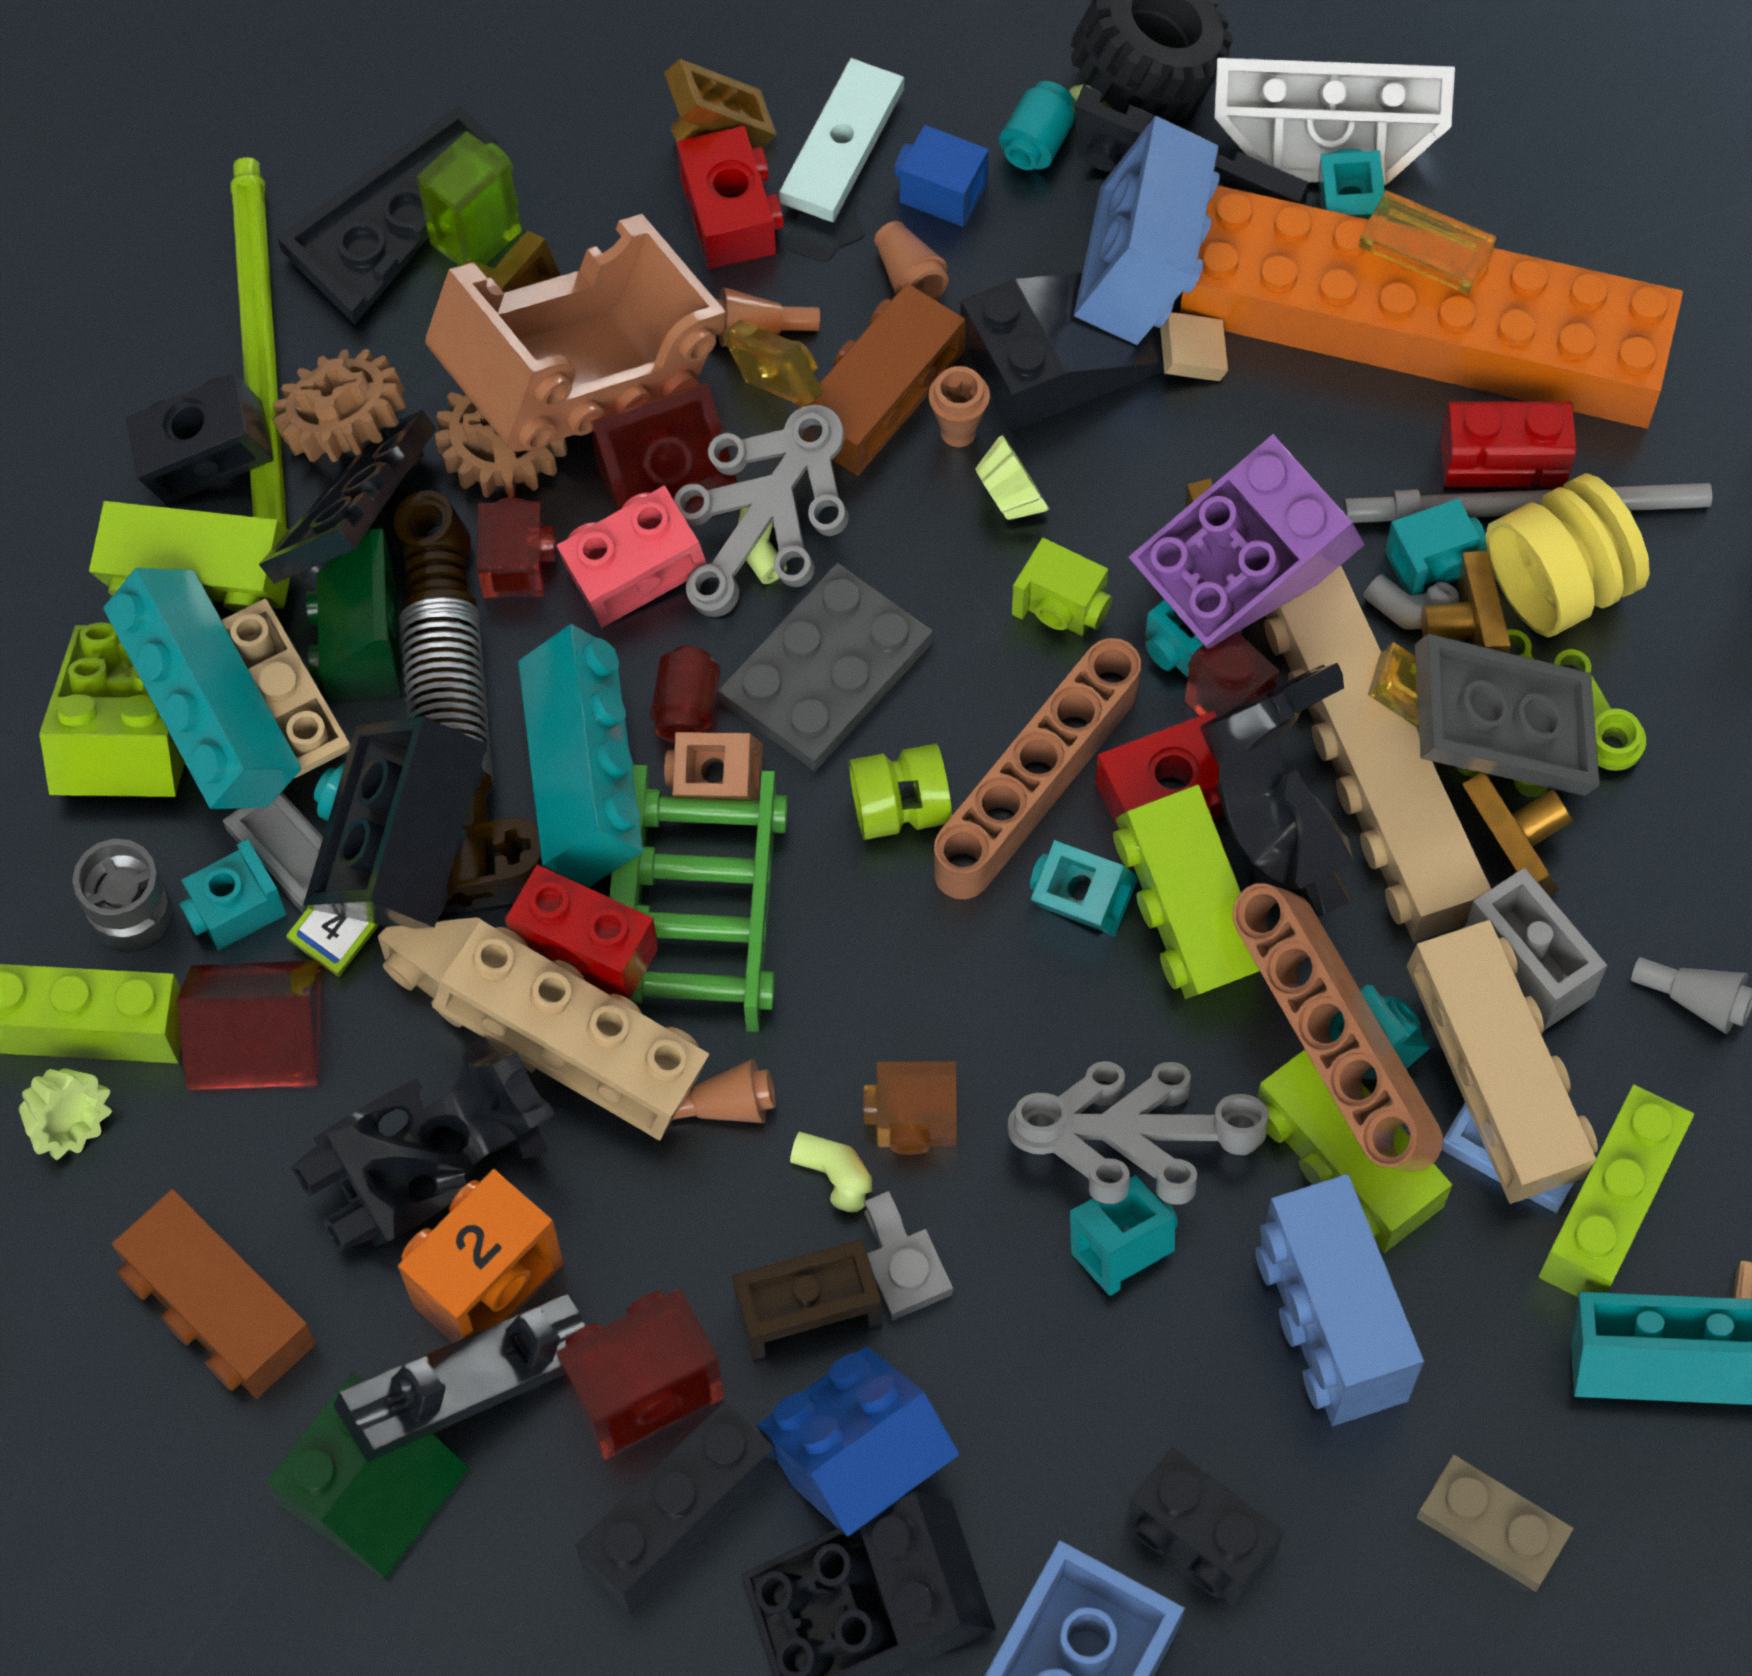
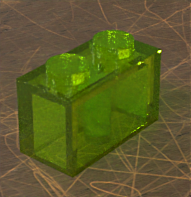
(470, 201)

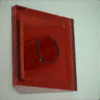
(660, 446)
(250, 1024)

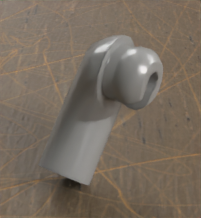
(1406, 608)

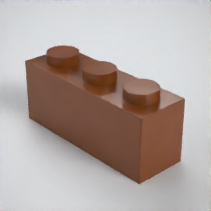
(888, 372)
(211, 1296)

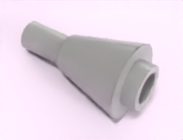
(1710, 994)

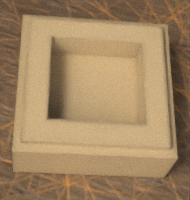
(1194, 346)

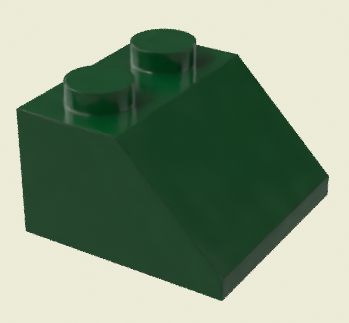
(357, 625)
(361, 1505)

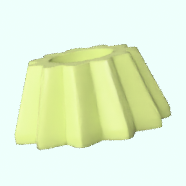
(1010, 482)
(63, 1111)

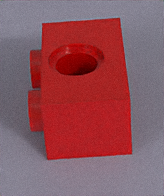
(729, 227)
(1131, 772)
(585, 929)

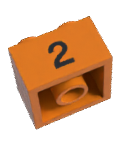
(480, 1259)

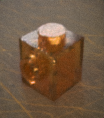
(913, 1105)

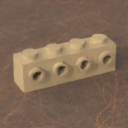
(570, 1028)
(1502, 1061)

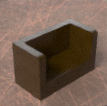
(806, 1294)

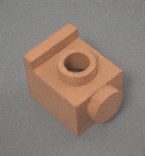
(694, 753)

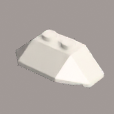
(1308, 108)

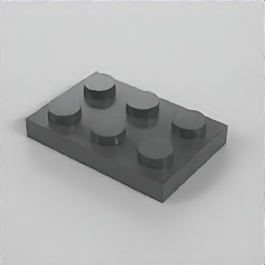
(825, 666)
(1506, 715)

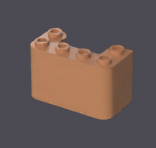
(577, 343)

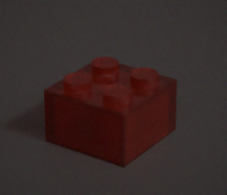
(640, 1372)

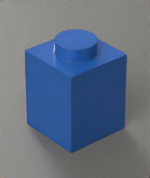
(942, 175)

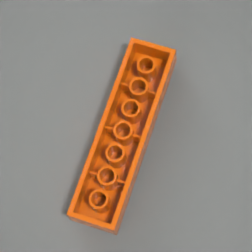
(1520, 333)

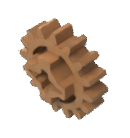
(339, 405)
(480, 455)

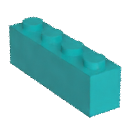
(202, 688)
(579, 756)
(1662, 1348)

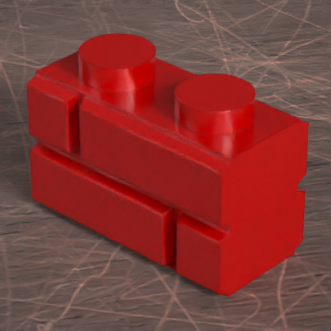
(1507, 444)

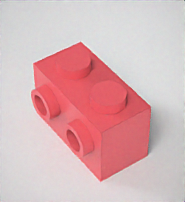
(631, 555)

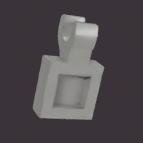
(904, 1265)

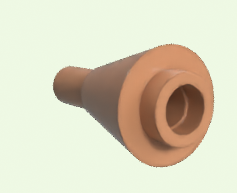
(764, 314)
(732, 1095)

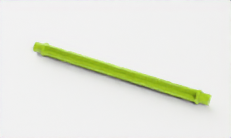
(257, 327)

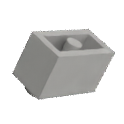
(1550, 953)

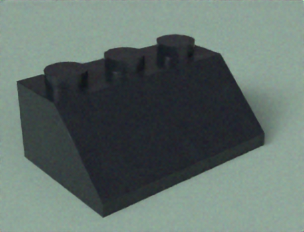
(396, 823)

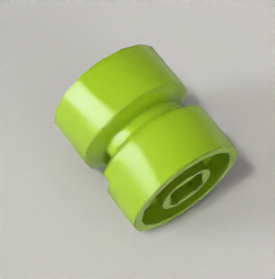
(878, 796)

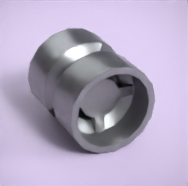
(122, 894)

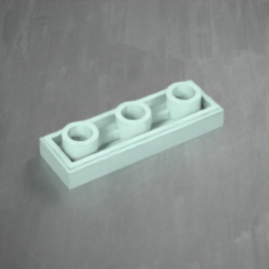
(841, 140)

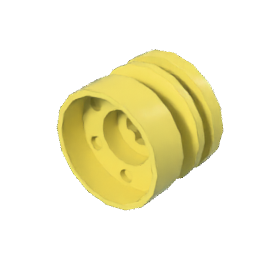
(1567, 555)

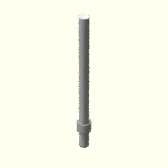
(1495, 504)

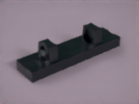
(457, 1379)

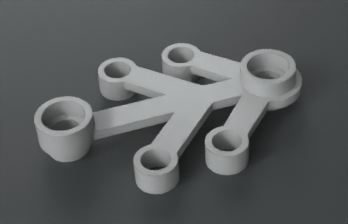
(767, 500)
(1055, 1125)

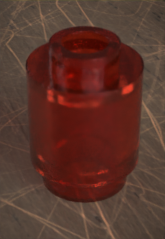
(684, 692)

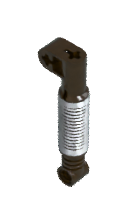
(440, 631)

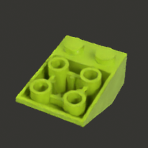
(103, 725)

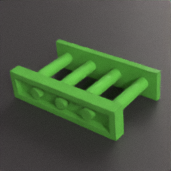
(627, 884)

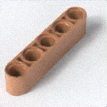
(1031, 794)
(1362, 1040)

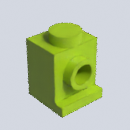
(1062, 589)

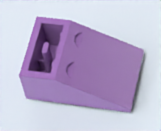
(1247, 545)

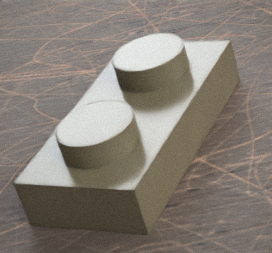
(1494, 1523)

